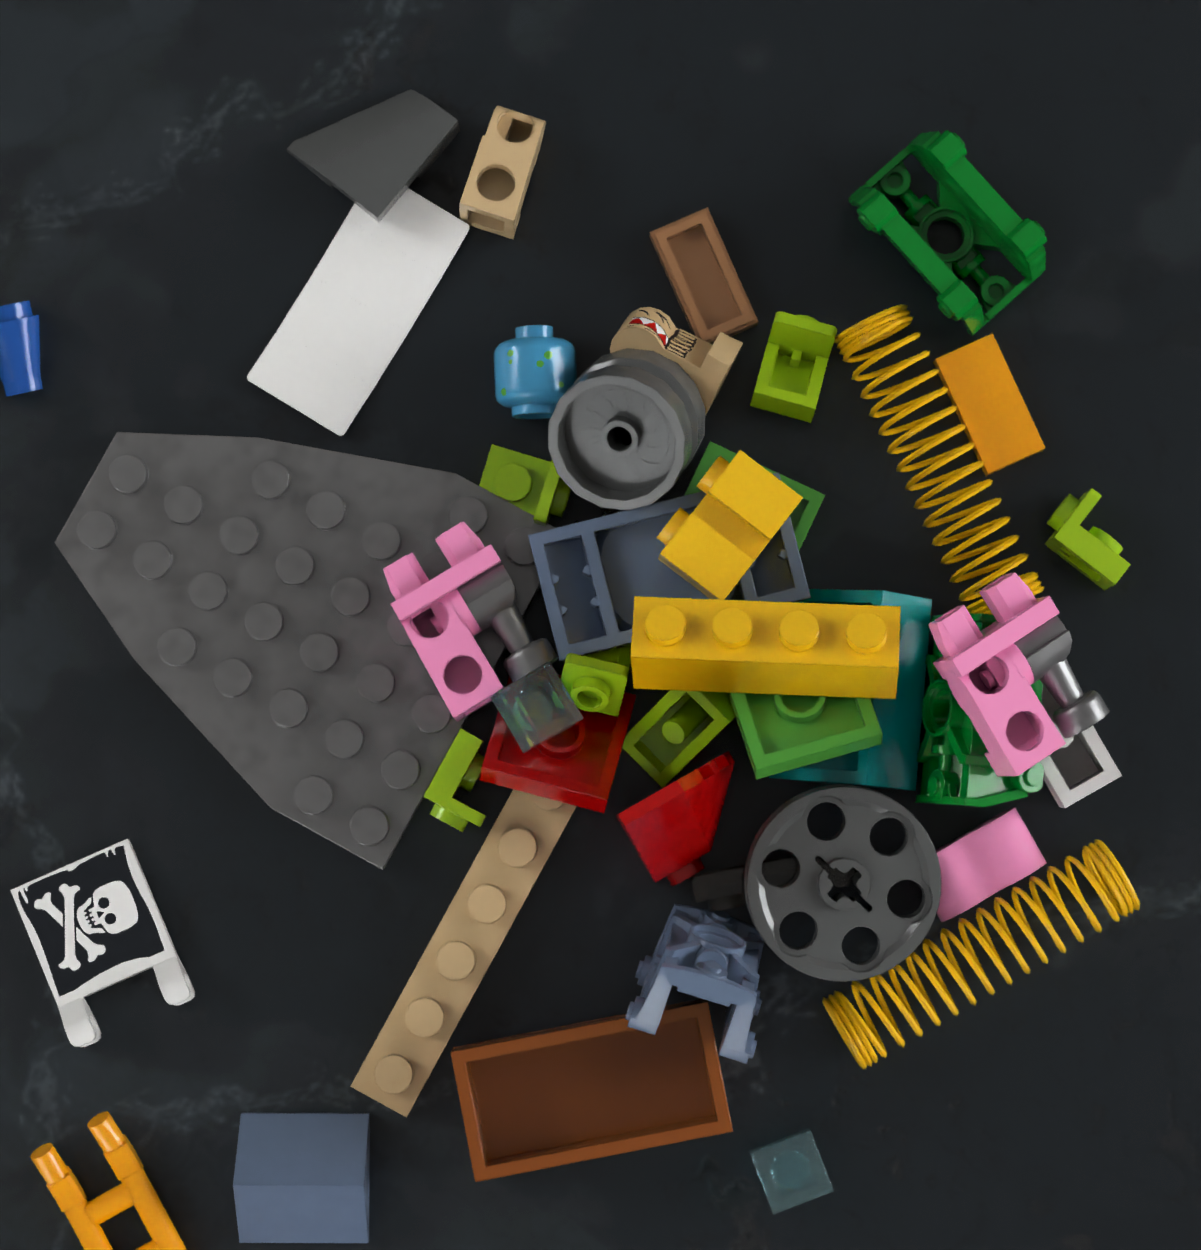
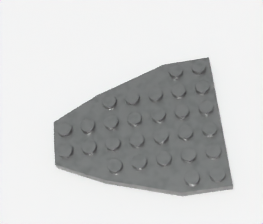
(268, 617)

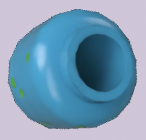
(533, 371)

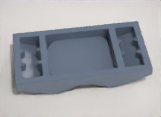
(601, 563)

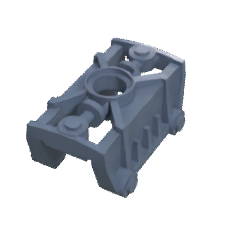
(708, 959)

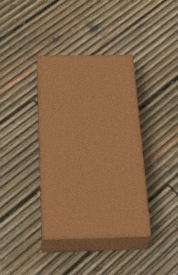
(703, 277)

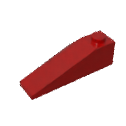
(679, 821)

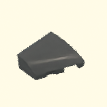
(379, 150)

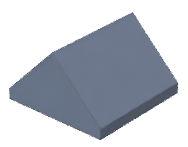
(302, 1177)

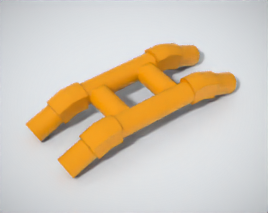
(133, 1191)

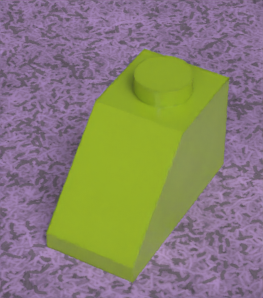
(677, 731)

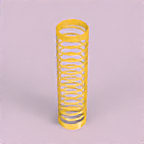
(871, 332)
(1100, 870)

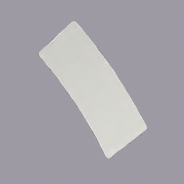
(358, 309)

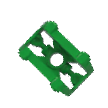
(972, 206)
(954, 753)

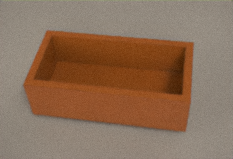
(590, 1091)

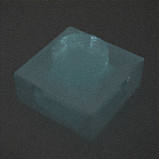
(536, 707)
(791, 1171)

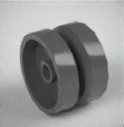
(626, 429)

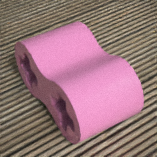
(985, 862)

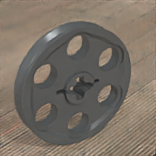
(874, 877)

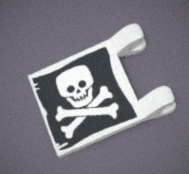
(96, 928)

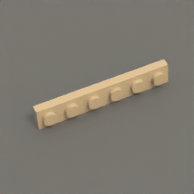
(461, 950)

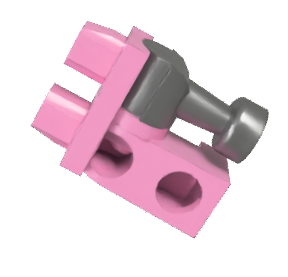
(453, 608)
(996, 666)

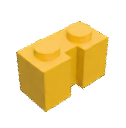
(728, 526)

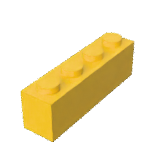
(765, 647)

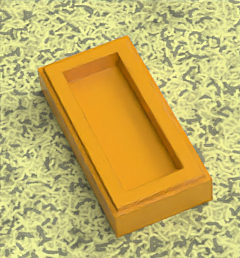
(989, 404)

